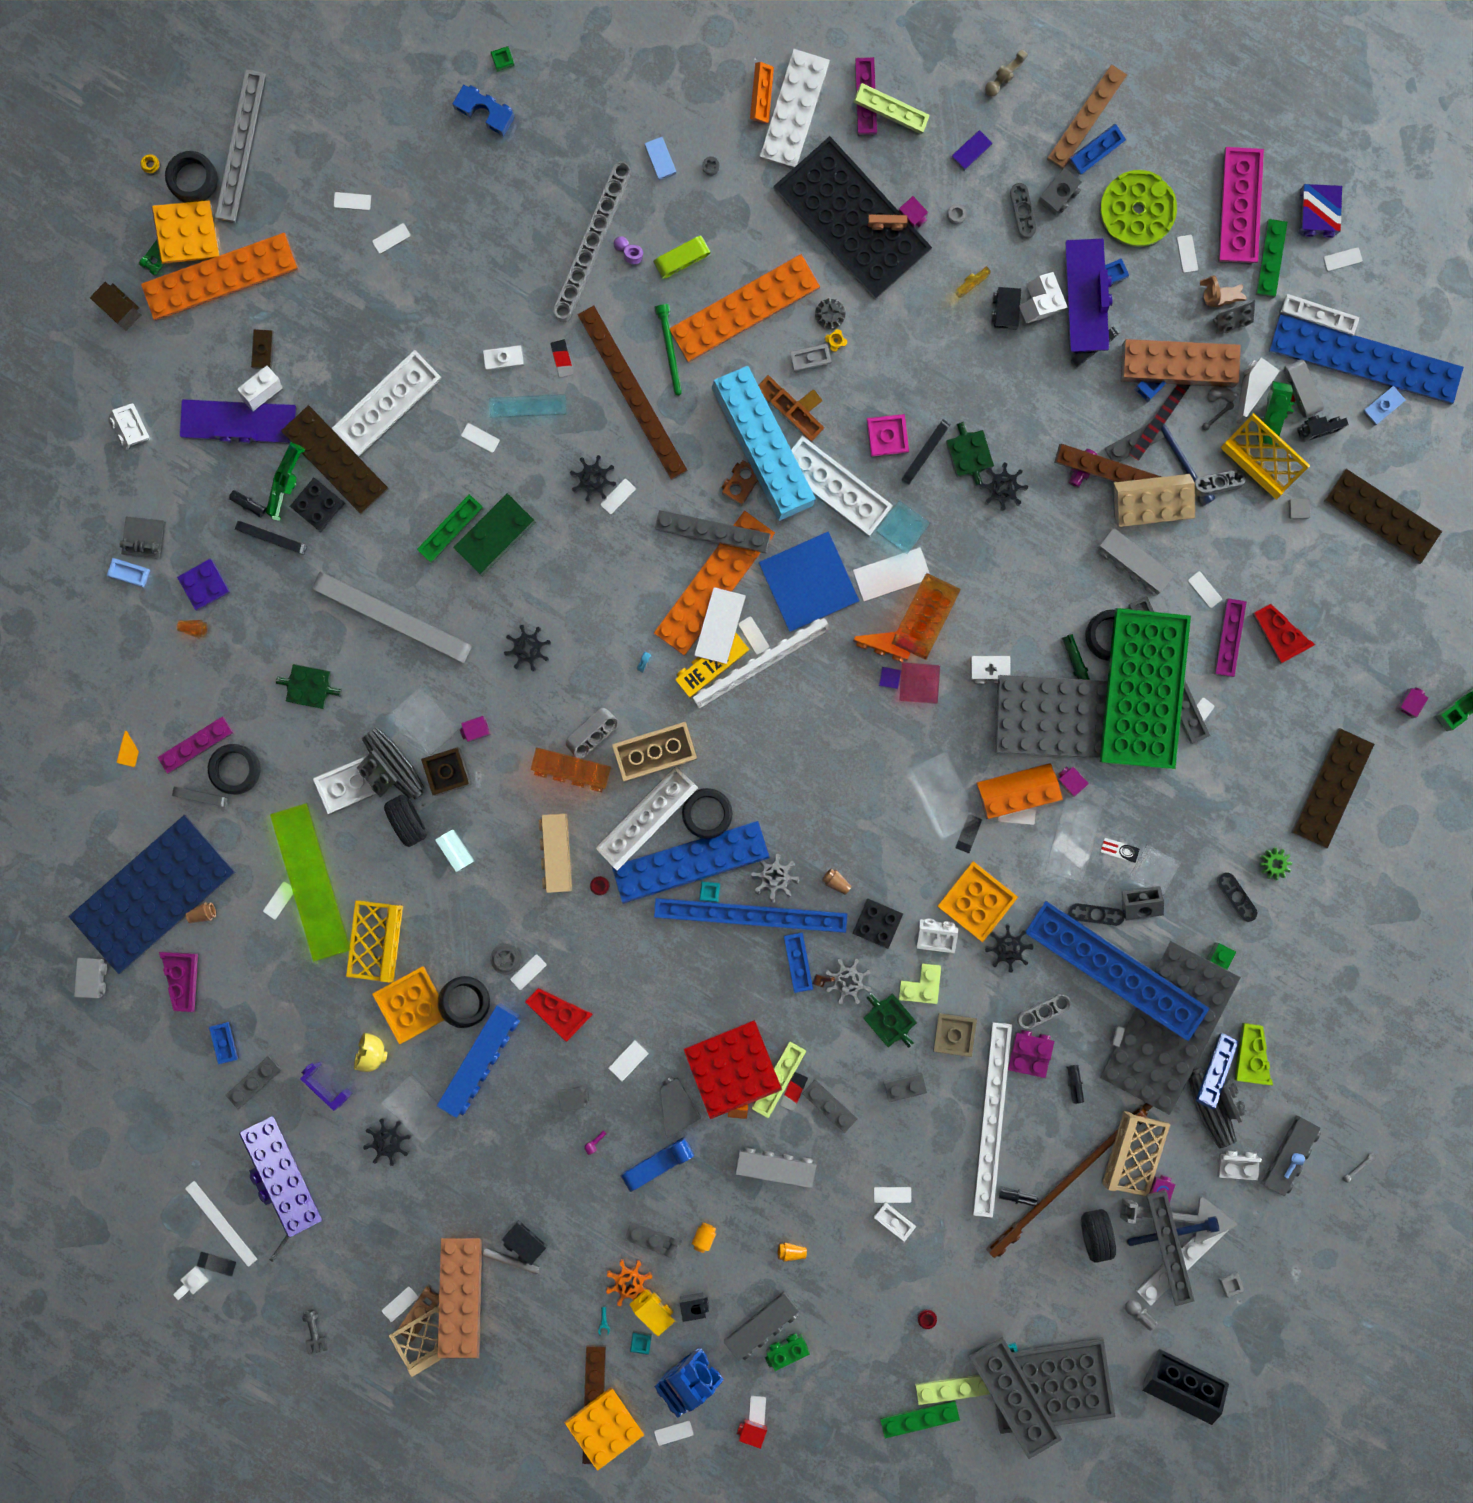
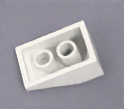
(1257, 380)

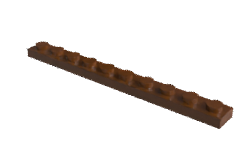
(632, 392)

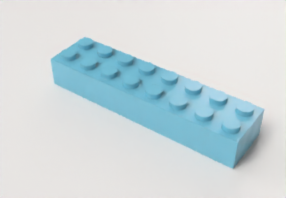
(763, 443)

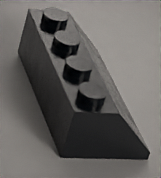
(1186, 1387)

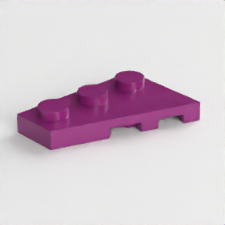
(181, 978)

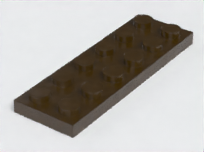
(335, 459)
(1383, 516)
(1333, 788)

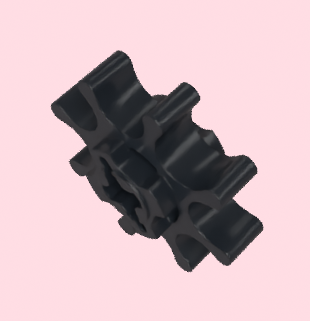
(588, 470)
(997, 479)
(518, 650)
(1003, 954)
(379, 1136)

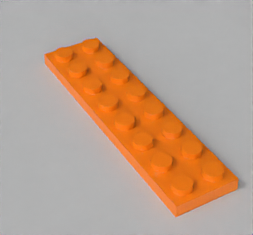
(219, 276)
(744, 308)
(722, 571)

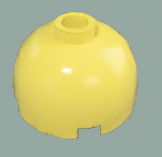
(370, 1053)

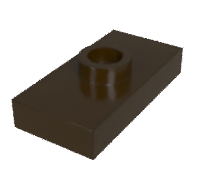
(262, 348)

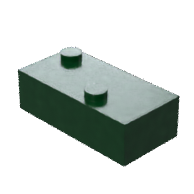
(494, 534)

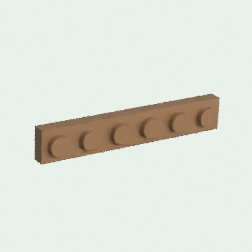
(1087, 116)

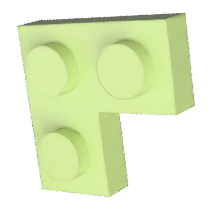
(926, 990)

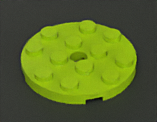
(1144, 189)

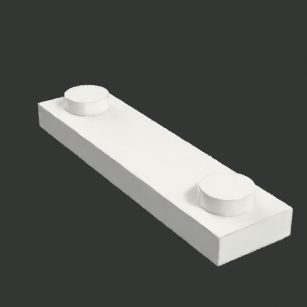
(1319, 314)

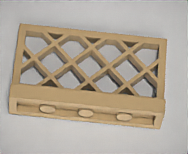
(1120, 1154)
(426, 1360)

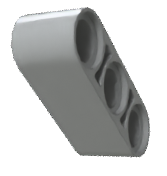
(1303, 388)
(591, 733)
(1033, 1011)

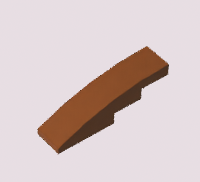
(790, 408)

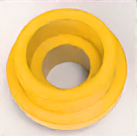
(150, 158)

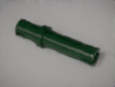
(1075, 657)

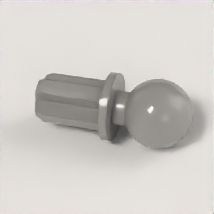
(1134, 1309)

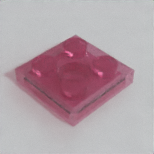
(919, 683)

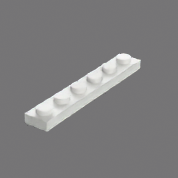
(1159, 1283)

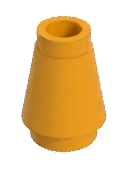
(791, 1252)

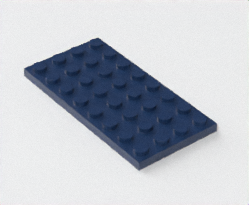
(151, 894)

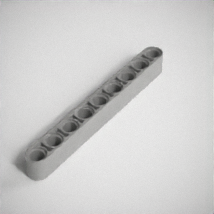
(595, 233)
(391, 617)

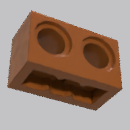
(736, 480)

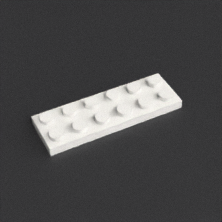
(794, 109)
(386, 403)
(840, 488)
(646, 818)

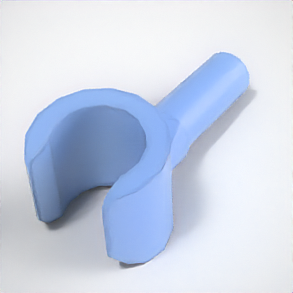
(1296, 1159)

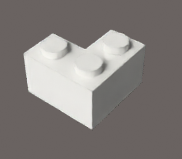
(1045, 299)

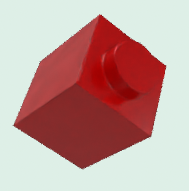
(752, 1433)

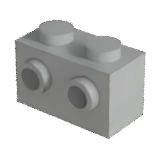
(90, 977)

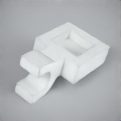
(192, 1282)

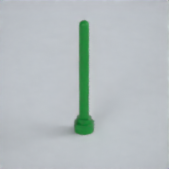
(663, 313)

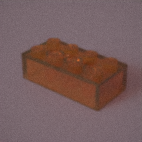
(926, 616)
(571, 768)

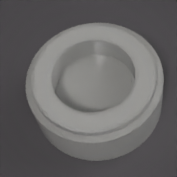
(956, 214)

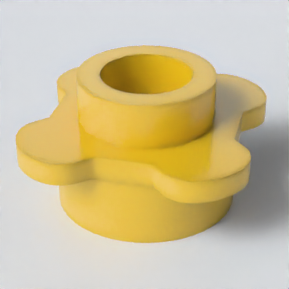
(837, 334)

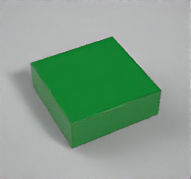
(502, 58)

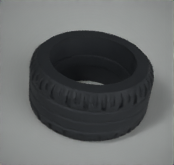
(183, 159)
(1090, 634)
(213, 769)
(686, 813)
(405, 820)
(480, 990)
(1098, 1235)

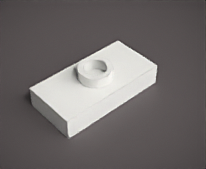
(503, 357)
(894, 1221)

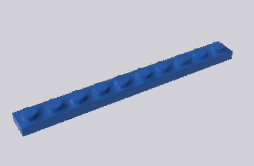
(750, 915)

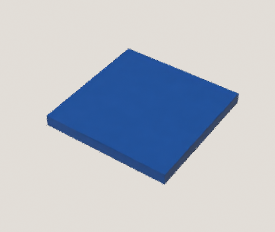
(809, 581)

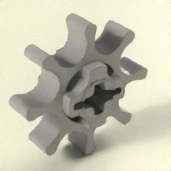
(781, 881)
(845, 989)

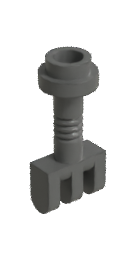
(309, 1317)

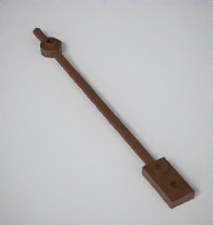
(1013, 1233)

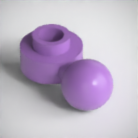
(632, 253)

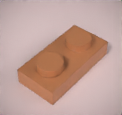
(896, 222)

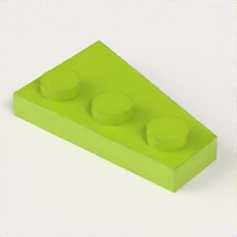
(1252, 1057)

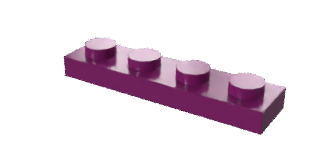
(865, 74)
(1230, 637)
(195, 745)

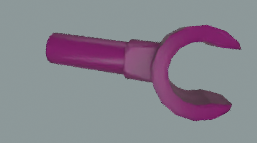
(590, 1147)

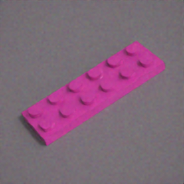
(1241, 205)

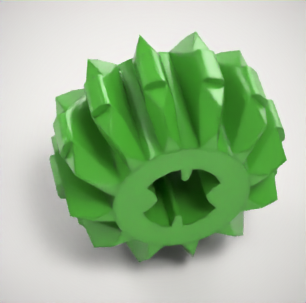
(1276, 856)

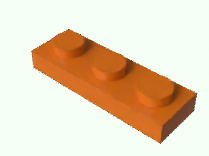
(761, 92)

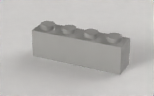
(1135, 561)
(776, 1168)

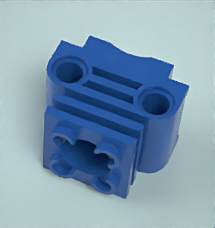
(688, 1383)

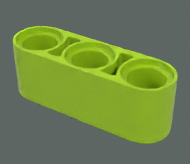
(681, 257)

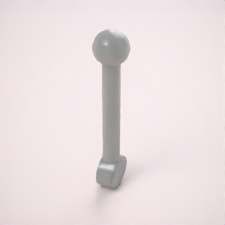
(1371, 1157)

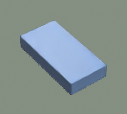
(660, 158)
(128, 572)

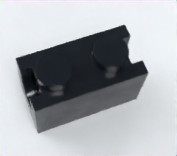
(1007, 308)
(524, 1243)
(693, 1306)

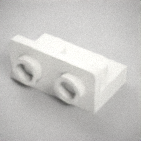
(127, 426)
(937, 936)
(1239, 1166)

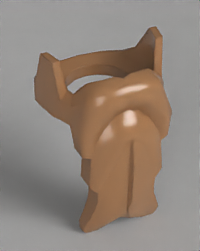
(1217, 296)

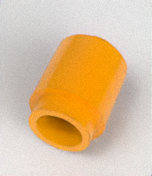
(704, 1237)

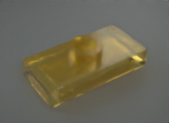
(972, 281)

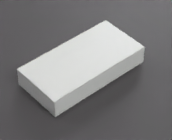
(628, 1060)

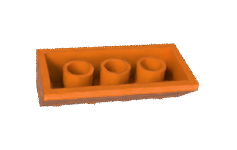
(1019, 791)

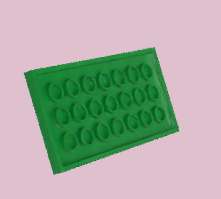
(1145, 688)

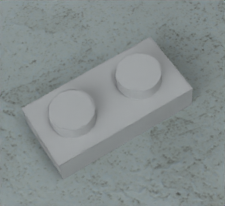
(810, 357)

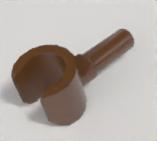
(820, 980)

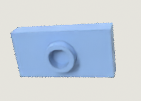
(1384, 405)

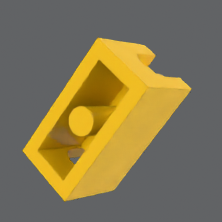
(652, 1312)

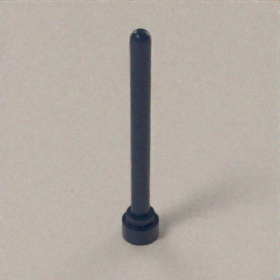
(1184, 462)
(1209, 1225)

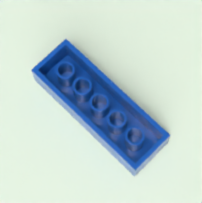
(476, 1063)

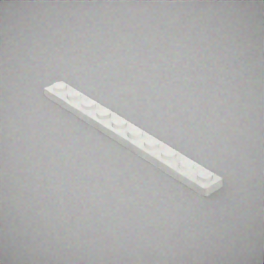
(992, 1119)

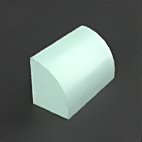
(454, 850)

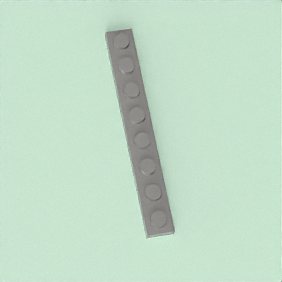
(240, 145)

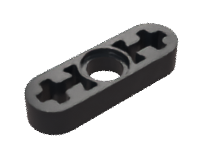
(1081, 357)
(1241, 911)
(1110, 921)

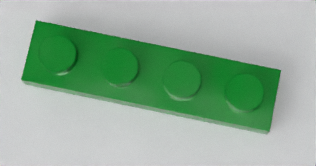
(1271, 258)
(450, 528)
(920, 1419)

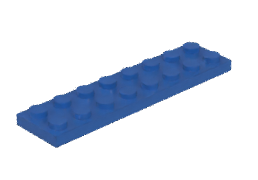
(690, 862)

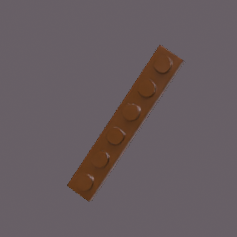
(1098, 465)
(594, 1378)

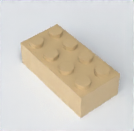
(1154, 500)
(654, 751)
(556, 853)

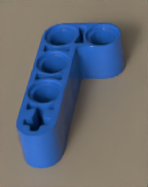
(657, 1164)

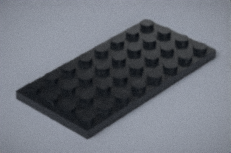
(836, 203)

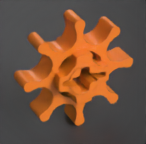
(626, 1275)

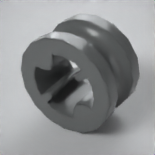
(712, 160)

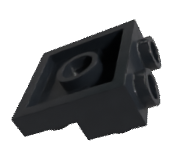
(1318, 427)

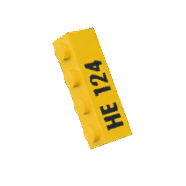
(707, 670)

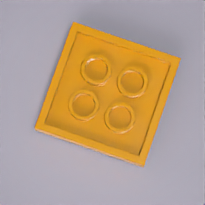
(185, 231)
(977, 901)
(409, 1004)
(604, 1428)

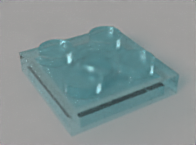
(903, 527)

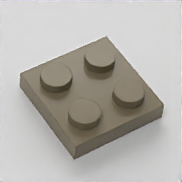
(955, 1035)

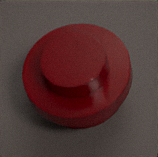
(599, 885)
(927, 1319)

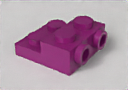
(1031, 1054)

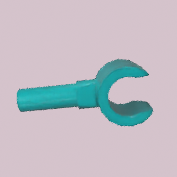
(604, 1324)

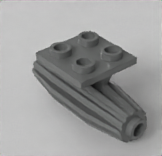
(388, 767)
(1219, 1120)

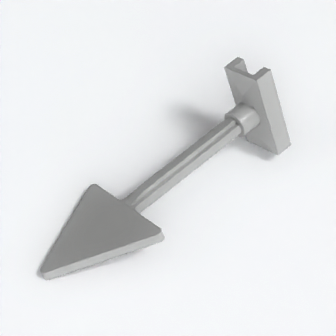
(1205, 1210)

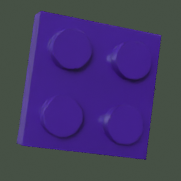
(203, 584)

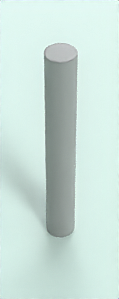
(510, 1261)

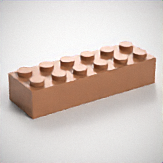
(1180, 363)
(460, 1298)

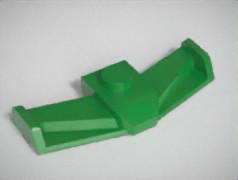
(283, 480)

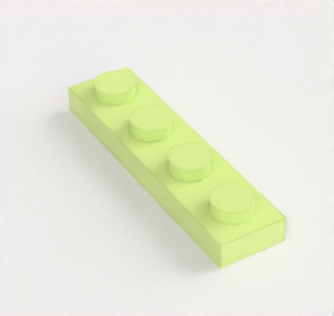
(891, 108)
(784, 1070)
(951, 1389)

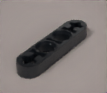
(926, 451)
(271, 537)

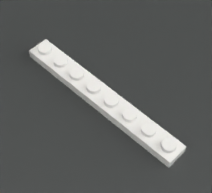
(766, 659)

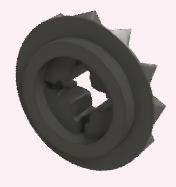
(824, 320)
(496, 960)

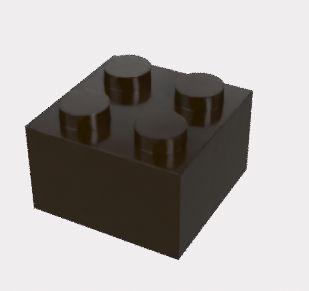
(119, 309)
(446, 771)

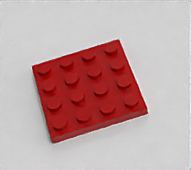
(732, 1069)

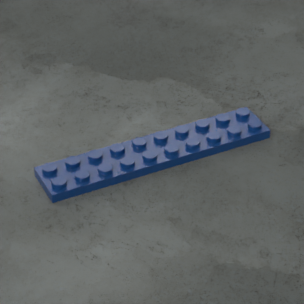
(1366, 359)
(1117, 971)

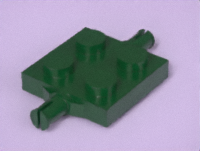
(969, 453)
(308, 686)
(890, 1020)

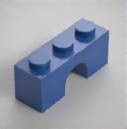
(470, 100)

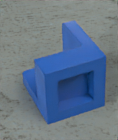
(1148, 390)

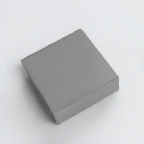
(1299, 508)
(1117, 1036)
(1232, 1285)

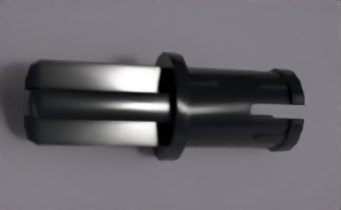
(247, 503)
(1075, 1084)
(1018, 1196)

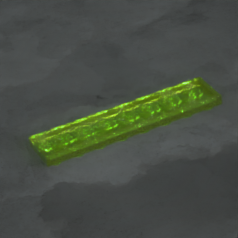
(310, 882)

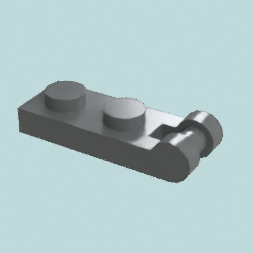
(652, 1239)

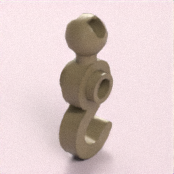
(1005, 74)

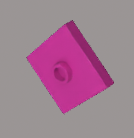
(887, 435)

